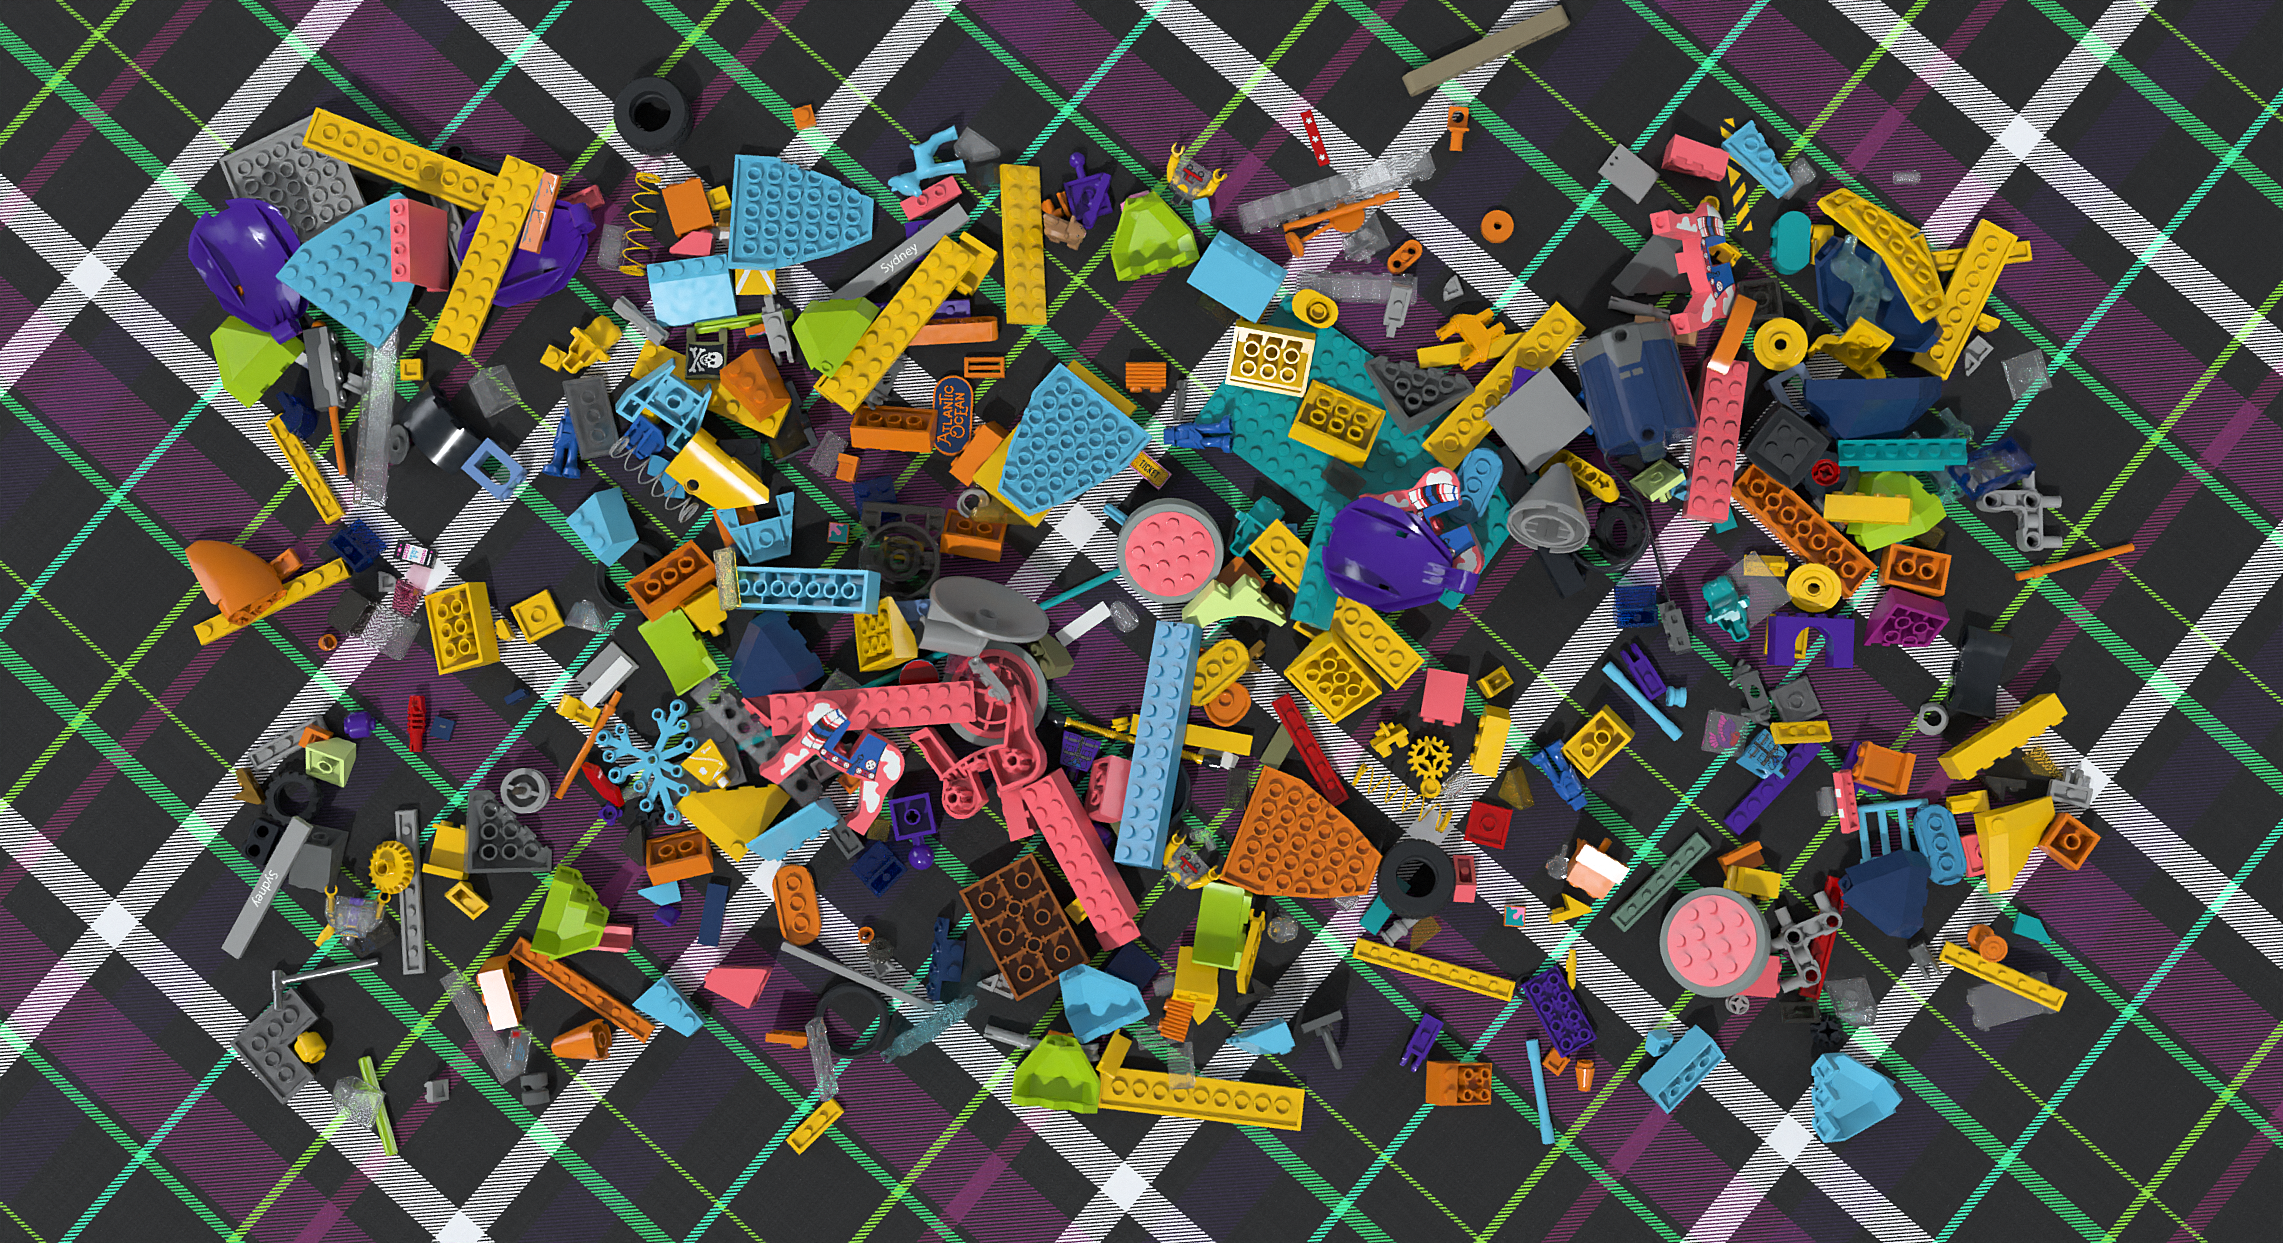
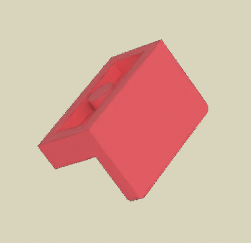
(616, 938)

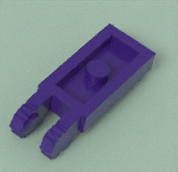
(1095, 203)
(1644, 673)
(1422, 1040)

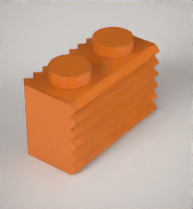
(1145, 376)
(1176, 1019)

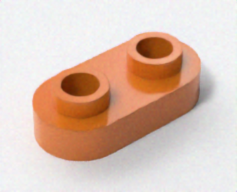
(1403, 257)

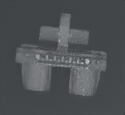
(1368, 241)

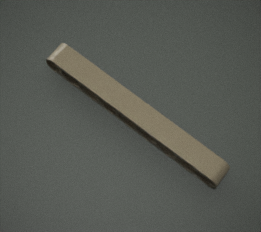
(1486, 50)

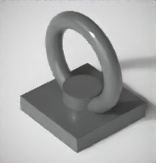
(1323, 1026)

